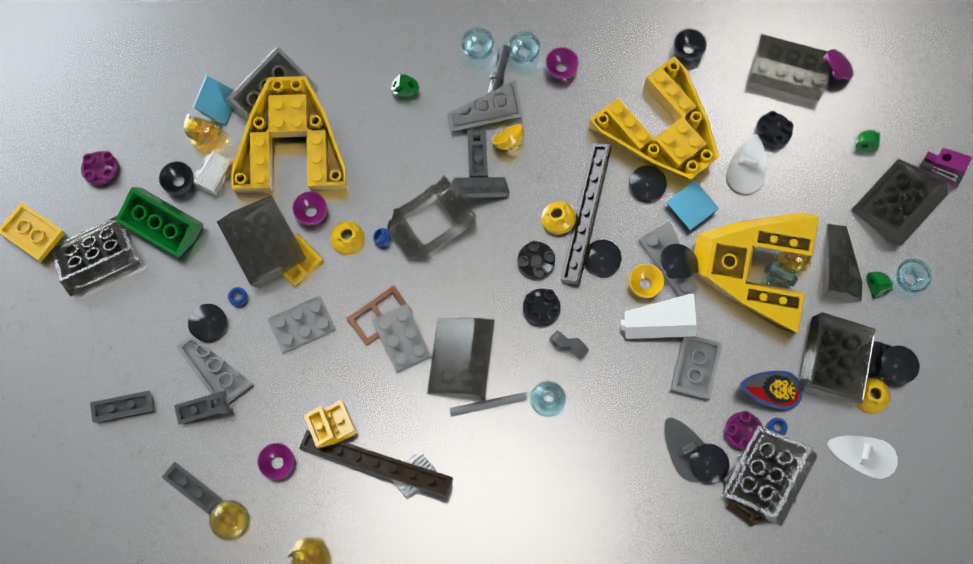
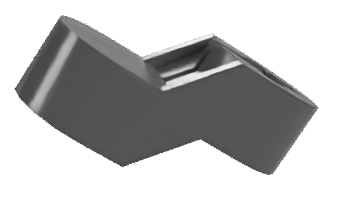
(575, 345)

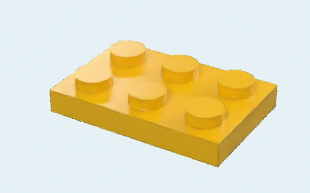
(31, 232)

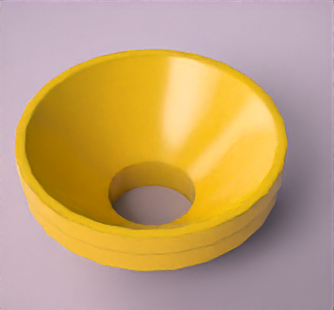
(509, 138)
(563, 223)
(351, 245)
(648, 272)
(873, 405)

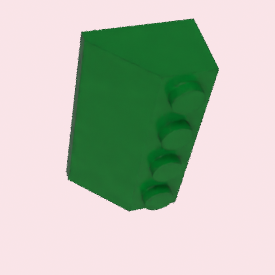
(158, 221)

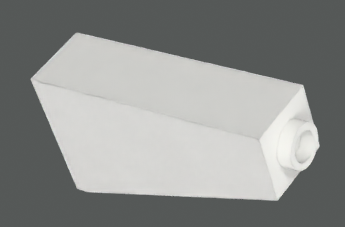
(662, 319)

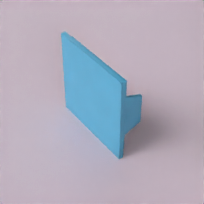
(211, 100)
(692, 205)

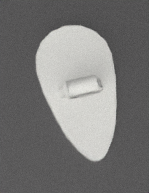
(747, 166)
(865, 454)

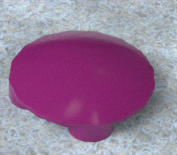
(840, 64)
(99, 167)
(741, 428)

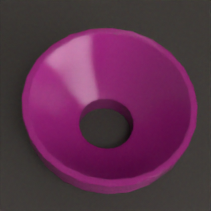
(562, 56)
(305, 201)
(271, 452)

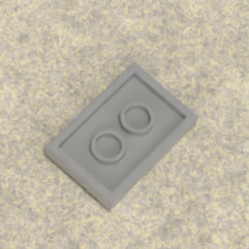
(301, 324)
(401, 338)
(696, 367)

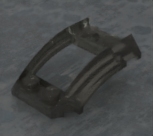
(455, 206)

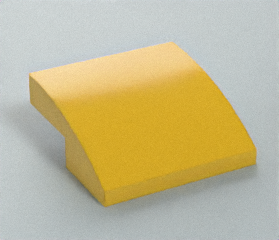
(307, 266)
(330, 424)

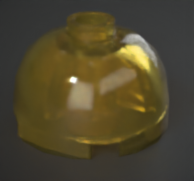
(201, 130)
(792, 262)
(229, 520)
(309, 551)

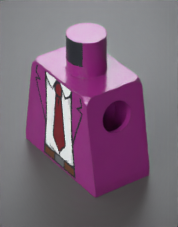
(949, 165)

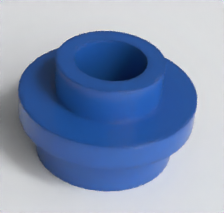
(381, 236)
(235, 291)
(778, 421)

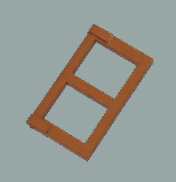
(351, 318)

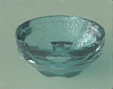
(477, 36)
(524, 40)
(919, 270)
(778, 277)
(545, 408)

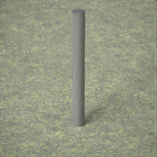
(488, 403)

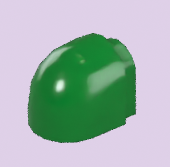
(405, 85)
(868, 141)
(879, 283)

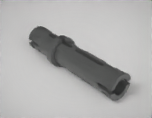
(496, 77)

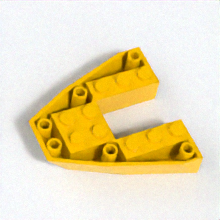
(287, 110)
(681, 148)
(726, 259)

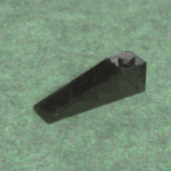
(841, 269)

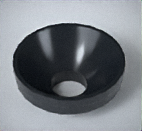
(693, 38)
(171, 172)

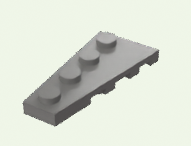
(490, 108)
(654, 244)
(212, 369)

